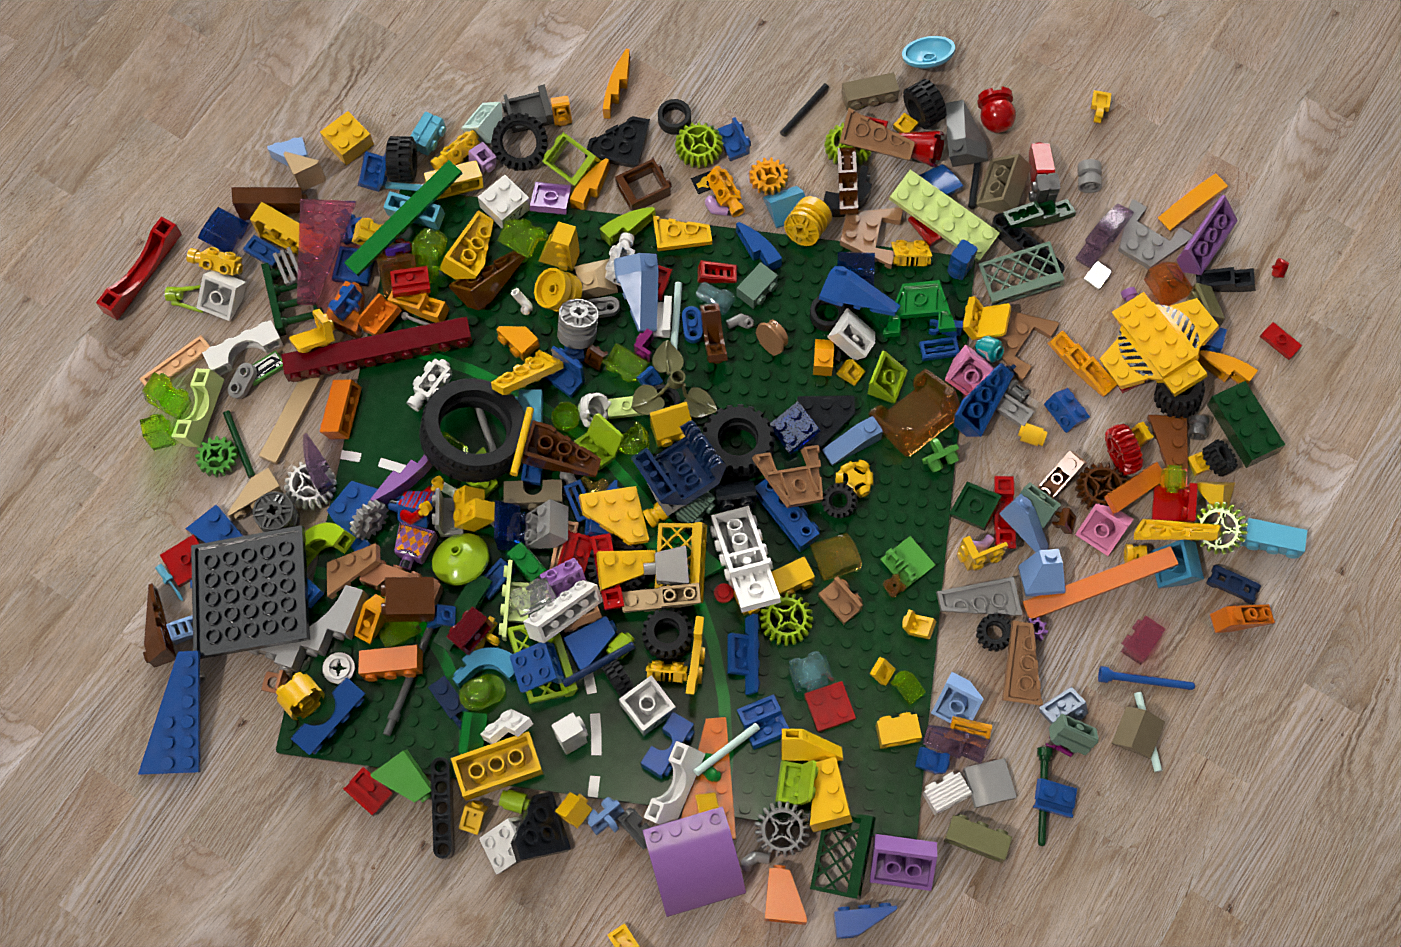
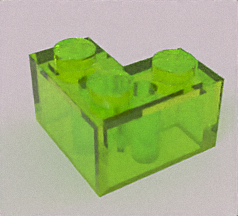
(165, 397)

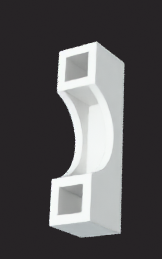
(221, 357)
(670, 804)

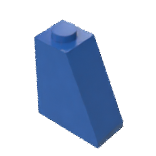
(591, 642)

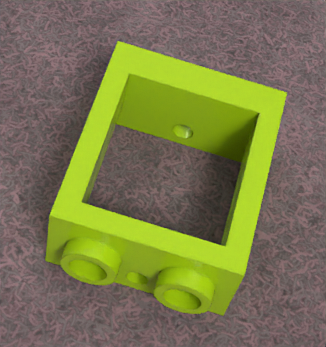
(553, 154)

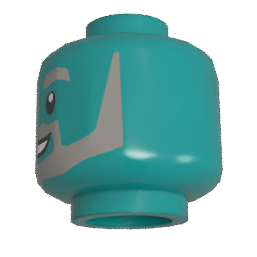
(990, 348)

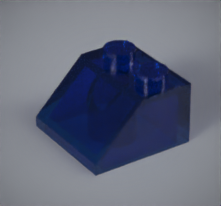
(508, 525)

